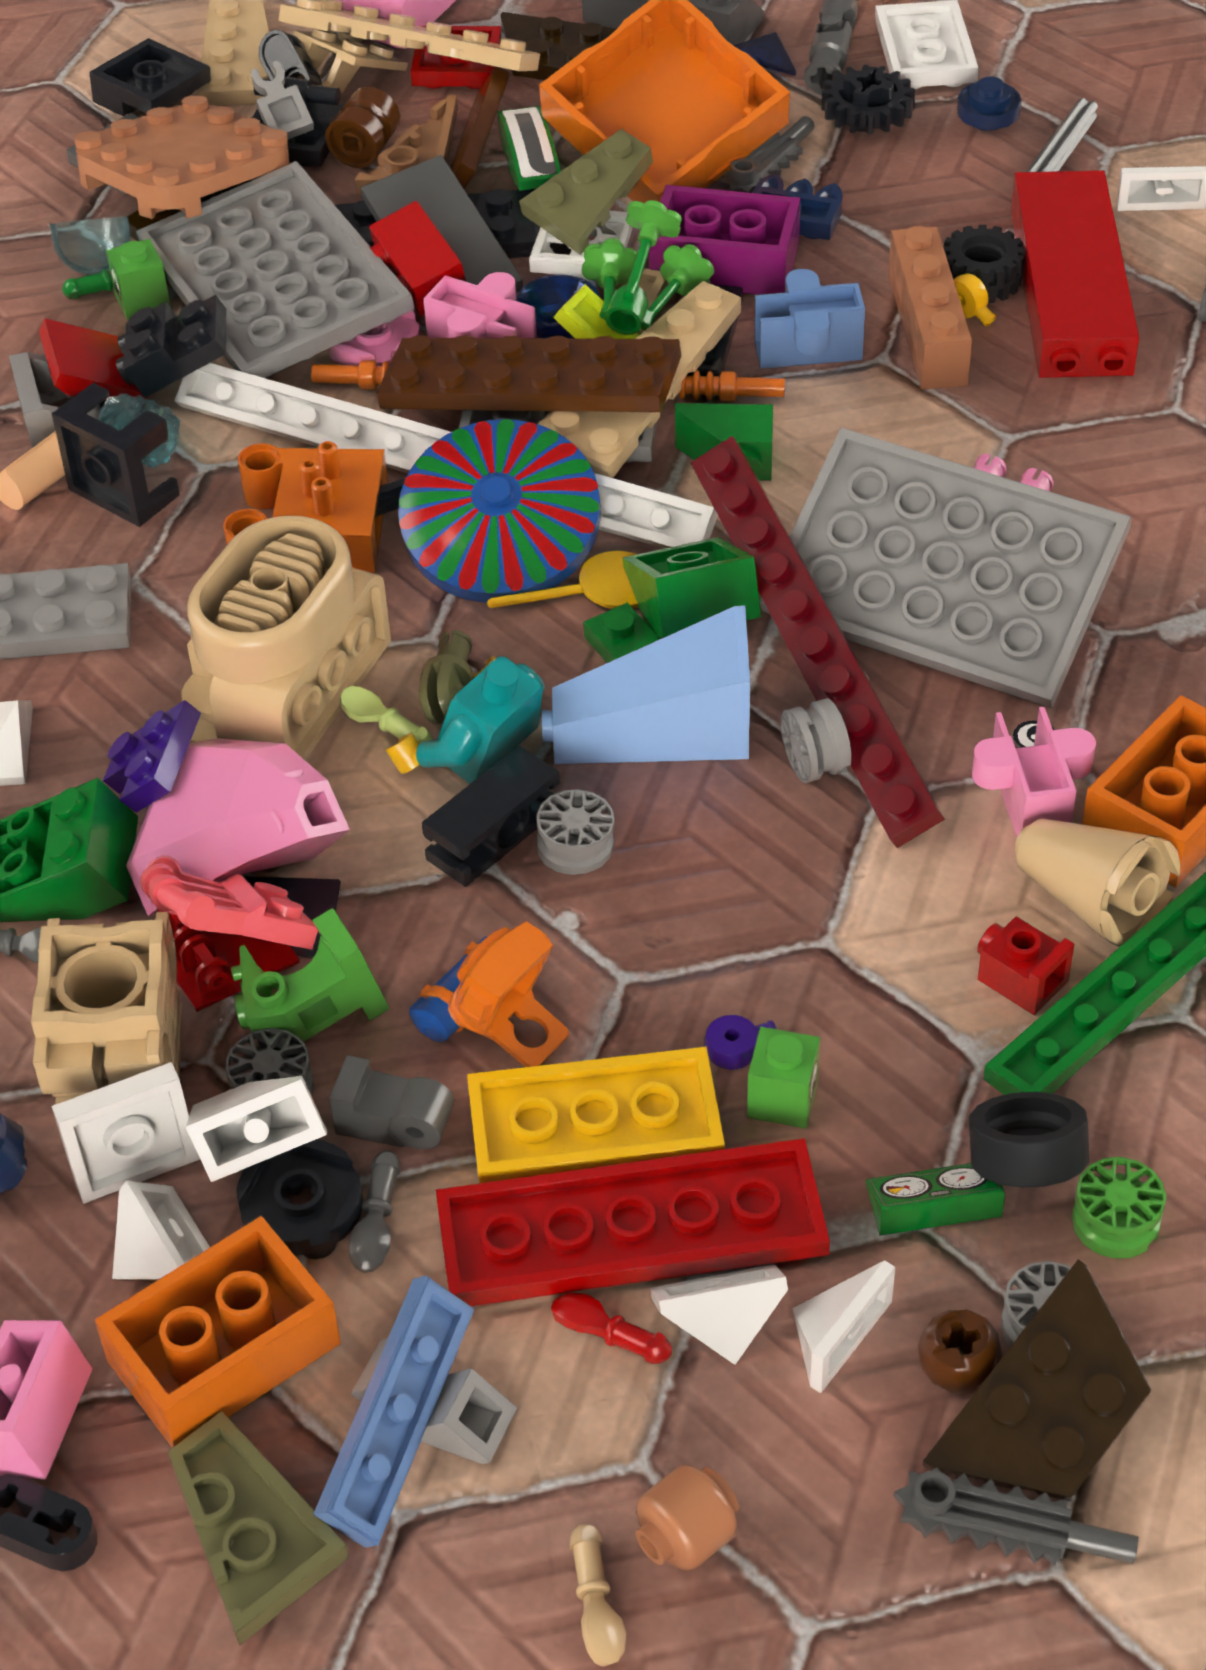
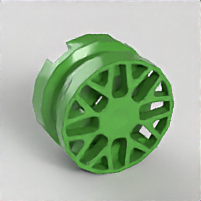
(1102, 1197)

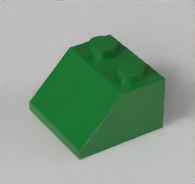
(692, 583)

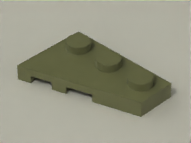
(584, 192)
(251, 1525)

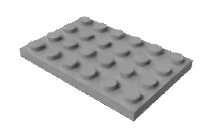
(281, 267)
(956, 564)

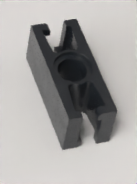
(489, 816)

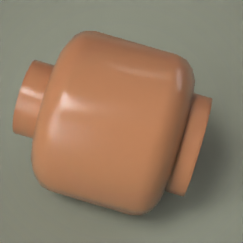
(686, 1517)

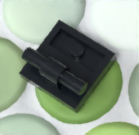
(323, 106)

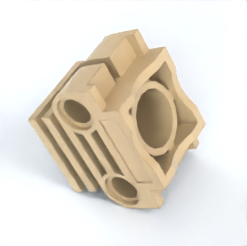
(104, 1004)

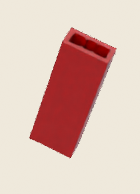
(1074, 275)

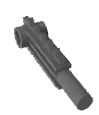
(767, 158)
(1008, 1519)

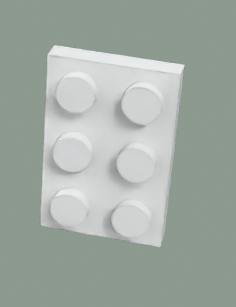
(927, 43)

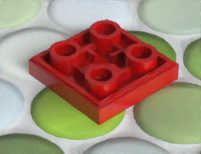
(83, 357)

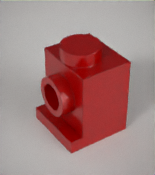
(1024, 963)

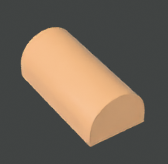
(31, 473)

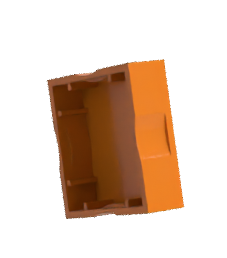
(674, 89)

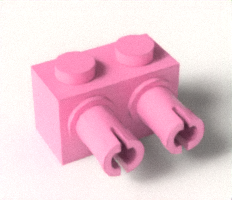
(38, 1393)

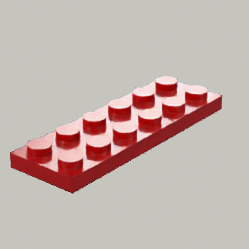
(631, 1222)

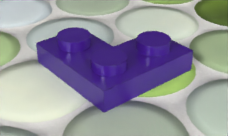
(150, 758)

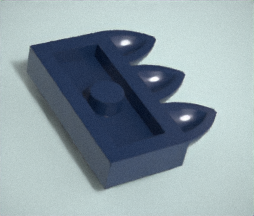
(817, 212)

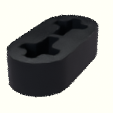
(41, 1509)

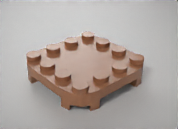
(179, 155)

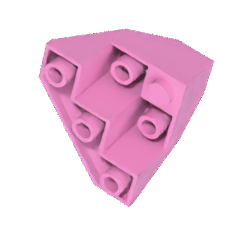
(238, 812)

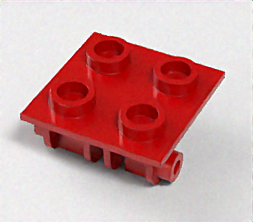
(207, 960)

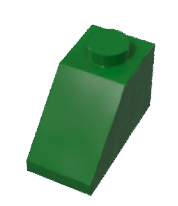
(706, 425)

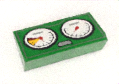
(933, 1198)

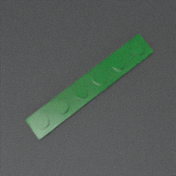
(1105, 999)

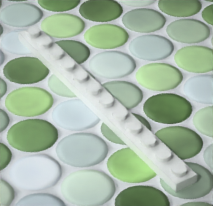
(316, 418)

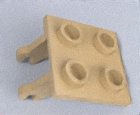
(349, 55)

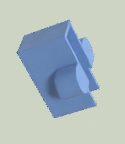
(809, 323)

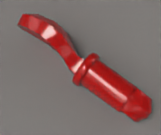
(587, 1315)

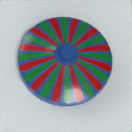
(499, 510)

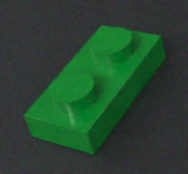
(618, 632)

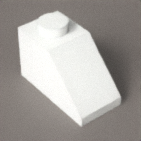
(253, 1124)

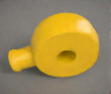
(974, 298)

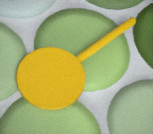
(600, 579)

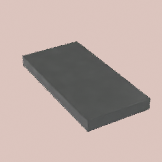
(450, 211)

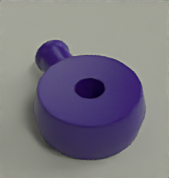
(732, 1041)

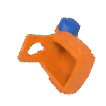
(488, 989)

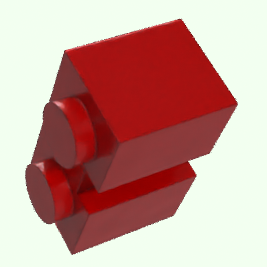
(414, 251)

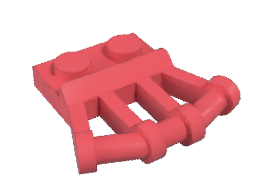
(228, 905)

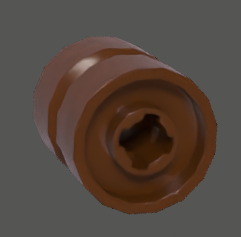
(362, 127)

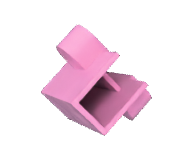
(478, 310)
(1035, 778)

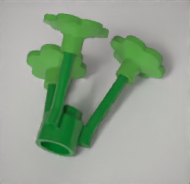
(613, 264)

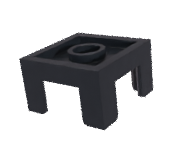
(107, 462)

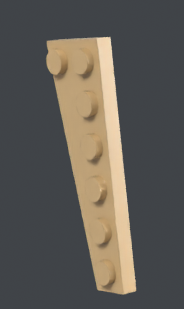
(400, 28)
(232, 51)
(612, 437)

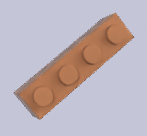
(929, 308)

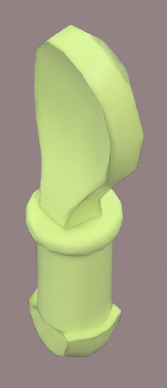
(367, 707)

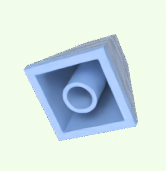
(661, 701)

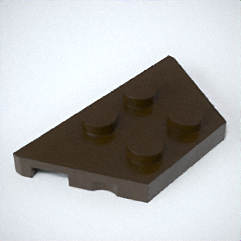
(552, 38)
(1050, 1399)

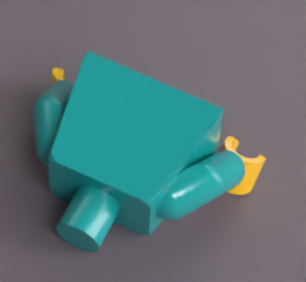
(481, 723)

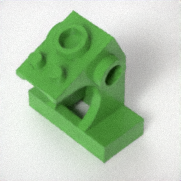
(315, 996)

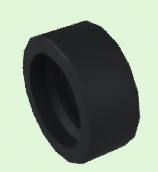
(1029, 1139)

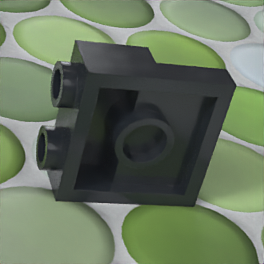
(146, 78)
(169, 347)

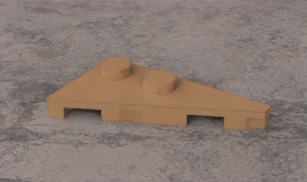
(416, 144)

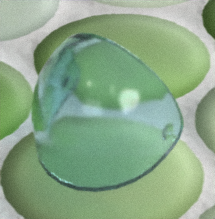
(84, 242)

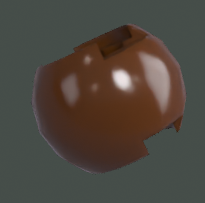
(945, 1364)

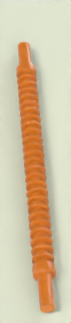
(725, 386)

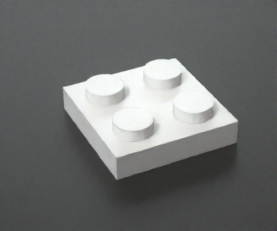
(126, 1132)

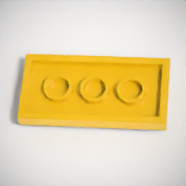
(593, 1113)

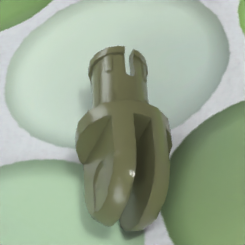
(445, 675)

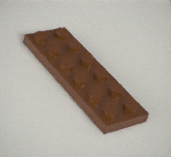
(530, 374)

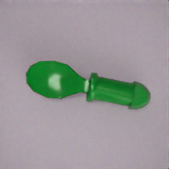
(86, 285)

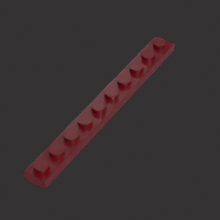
(818, 643)

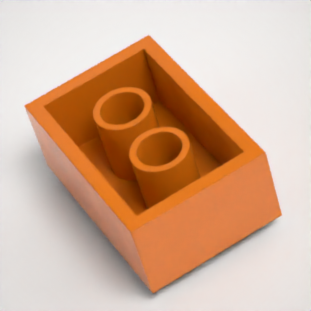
(1159, 785)
(218, 1331)

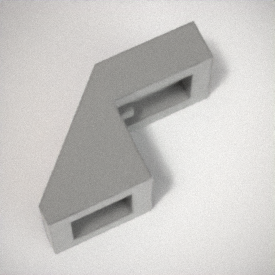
(467, 1415)

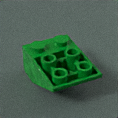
(66, 855)

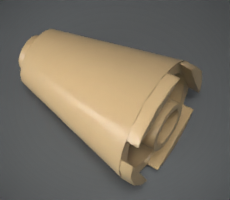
(1100, 873)

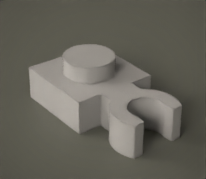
(280, 106)

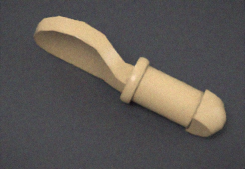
(600, 1624)

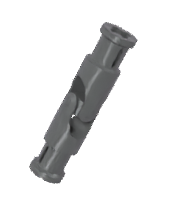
(830, 42)

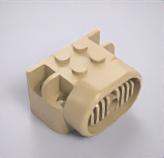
(281, 634)

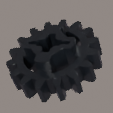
(867, 99)

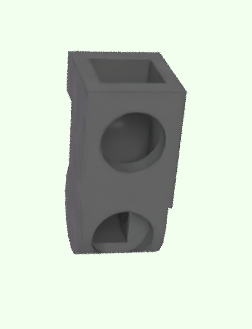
(389, 1107)

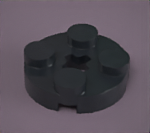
(313, 1226)

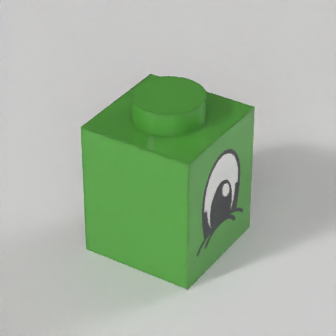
(137, 276)
(783, 1077)

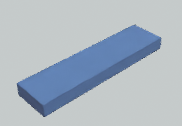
(394, 1412)

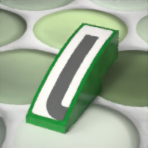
(528, 147)

